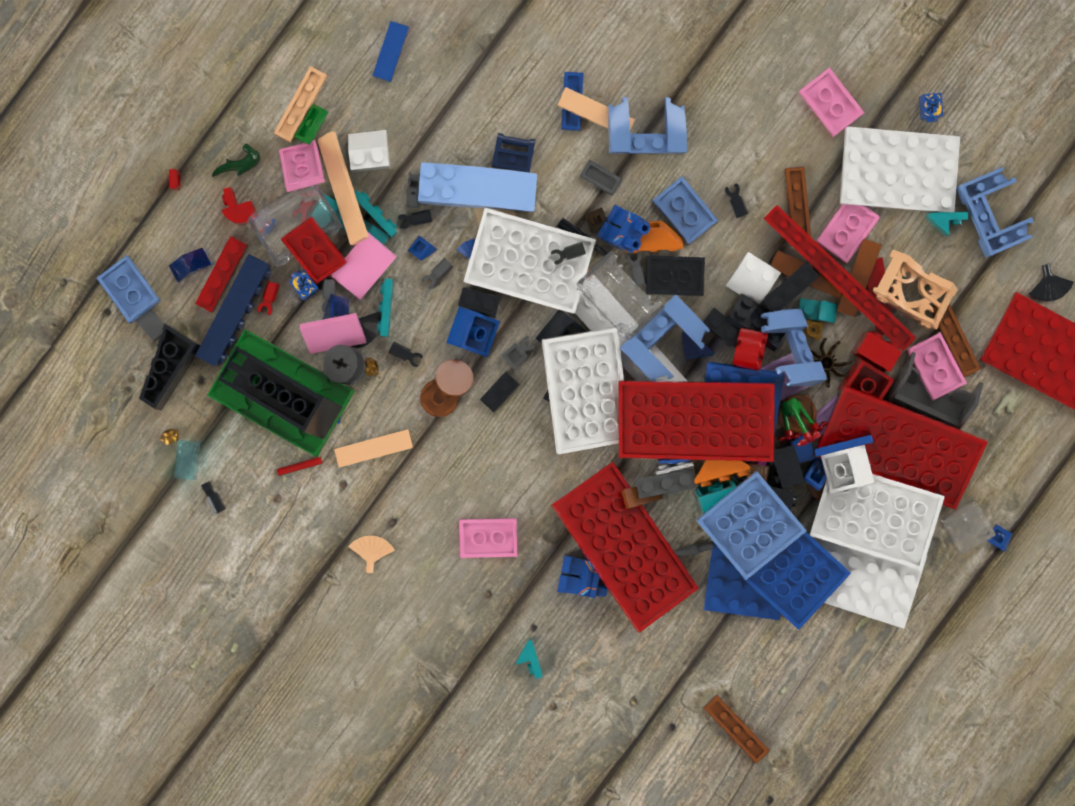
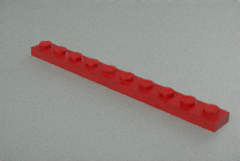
(839, 277)

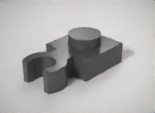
(516, 354)

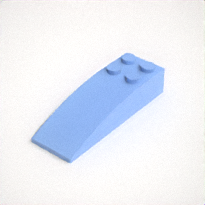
(476, 187)

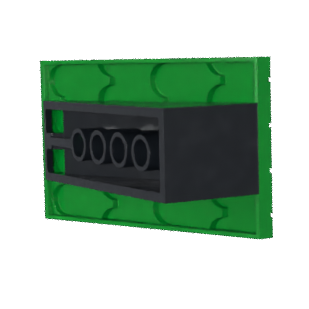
(280, 393)

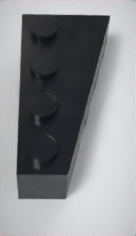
(168, 366)

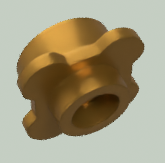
(818, 329)
(371, 367)
(170, 436)

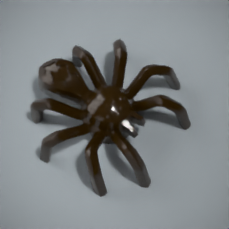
(828, 361)

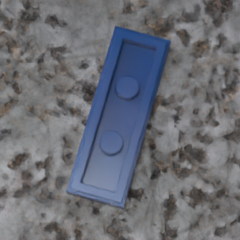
(390, 51)
(573, 81)
(843, 445)

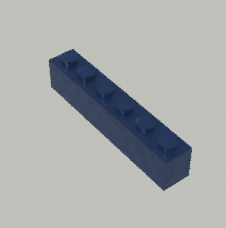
(233, 310)

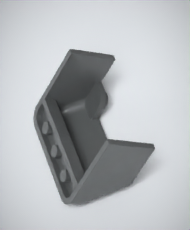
(948, 409)

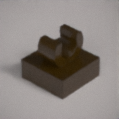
(595, 219)

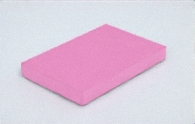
(831, 102)
(301, 166)
(847, 231)
(364, 266)
(326, 333)
(936, 366)
(488, 537)

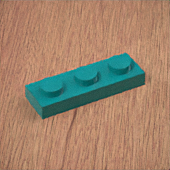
(376, 213)
(385, 307)

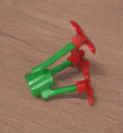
(793, 408)

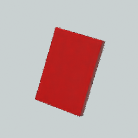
(313, 250)

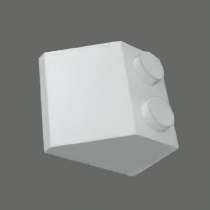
(368, 151)
(753, 278)
(847, 469)

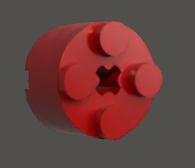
(750, 349)

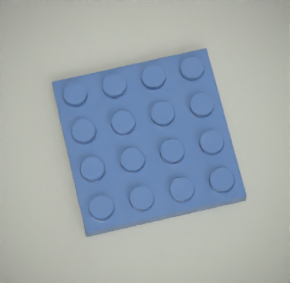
(751, 525)

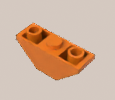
(660, 238)
(721, 470)

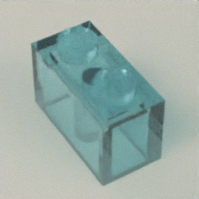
(187, 459)

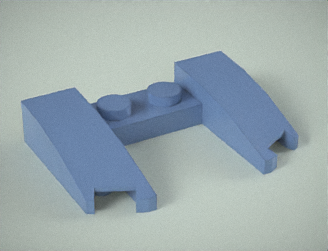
(622, 142)
(991, 238)
(673, 313)
(805, 371)

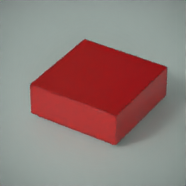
(174, 180)

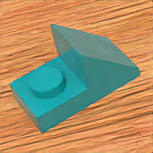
(941, 220)
(818, 310)
(529, 654)

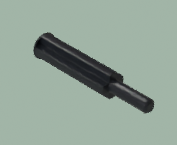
(567, 226)

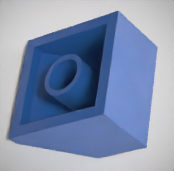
(473, 331)

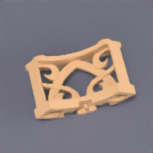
(896, 270)

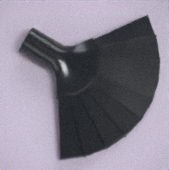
(1050, 286)
(369, 327)

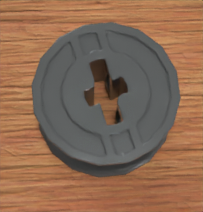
(349, 355)

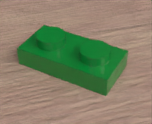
(311, 124)

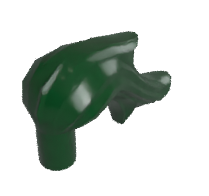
(243, 165)

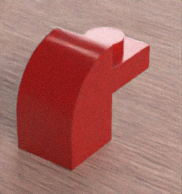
(236, 212)

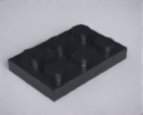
(675, 275)
(748, 314)

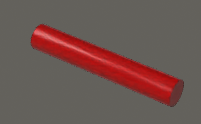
(299, 466)

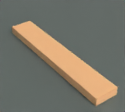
(342, 188)

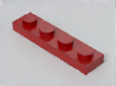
(221, 274)

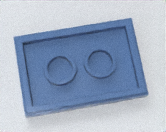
(685, 210)
(128, 289)

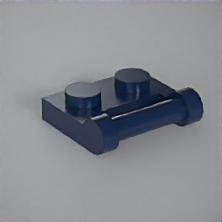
(513, 159)

